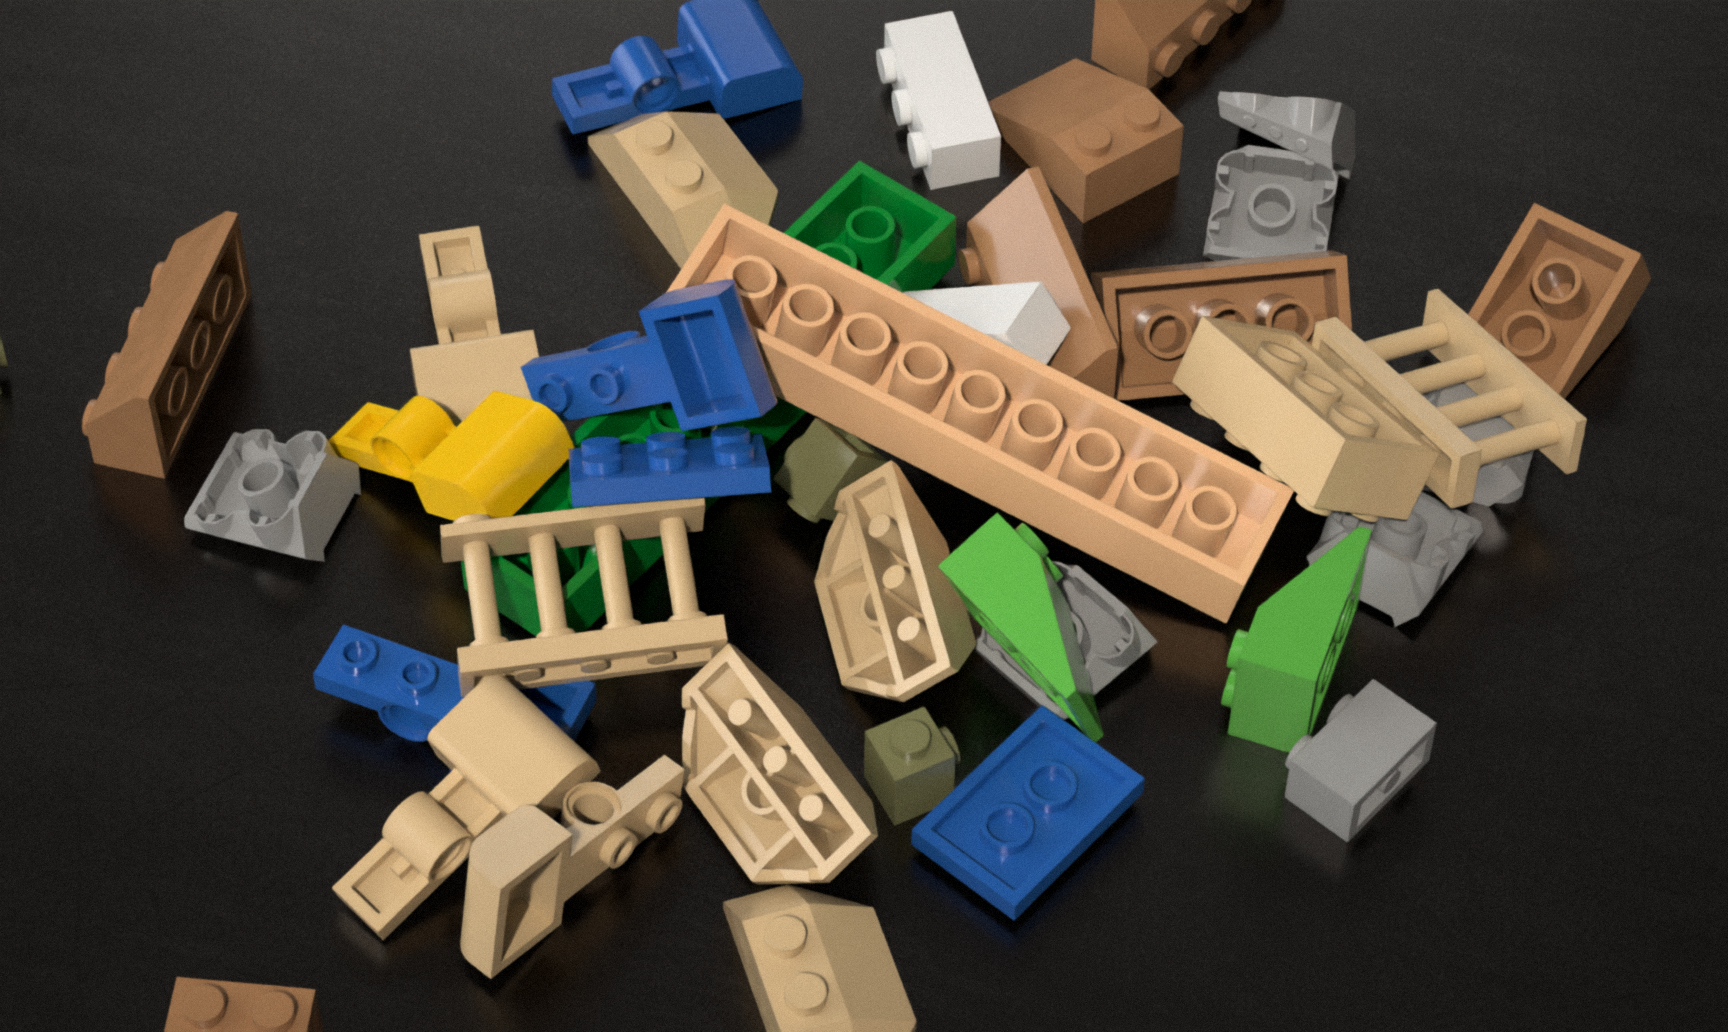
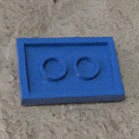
(668, 468)
(1027, 812)

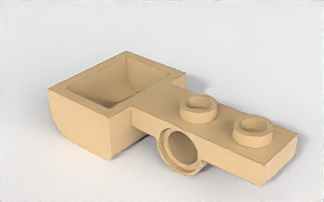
(470, 349)
(499, 759)
(532, 864)

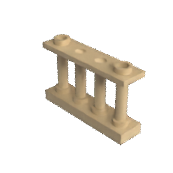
(1468, 356)
(557, 651)

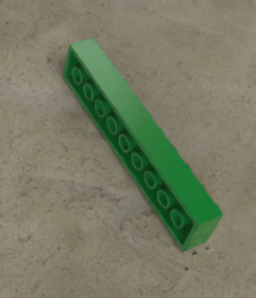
(858, 221)

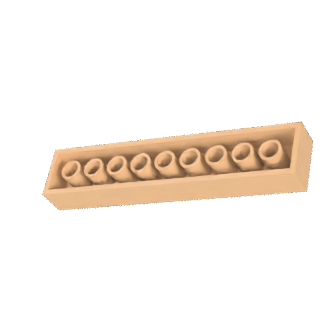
(994, 419)

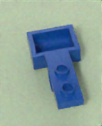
(723, 56)
(693, 355)
(419, 690)

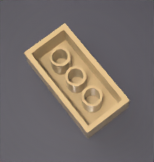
(1304, 420)

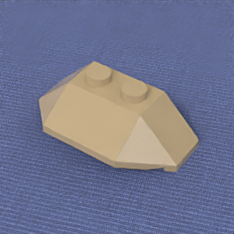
(682, 173)
(884, 596)
(769, 777)
(818, 963)

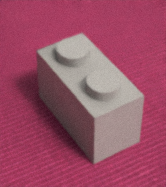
(1358, 759)

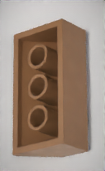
(1154, 36)
(1024, 241)
(1160, 308)
(171, 350)

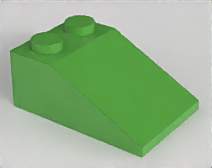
(1016, 600)
(1294, 648)

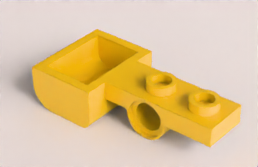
(479, 467)

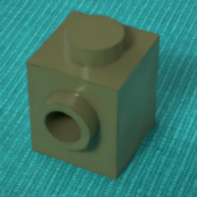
(821, 466)
(910, 764)

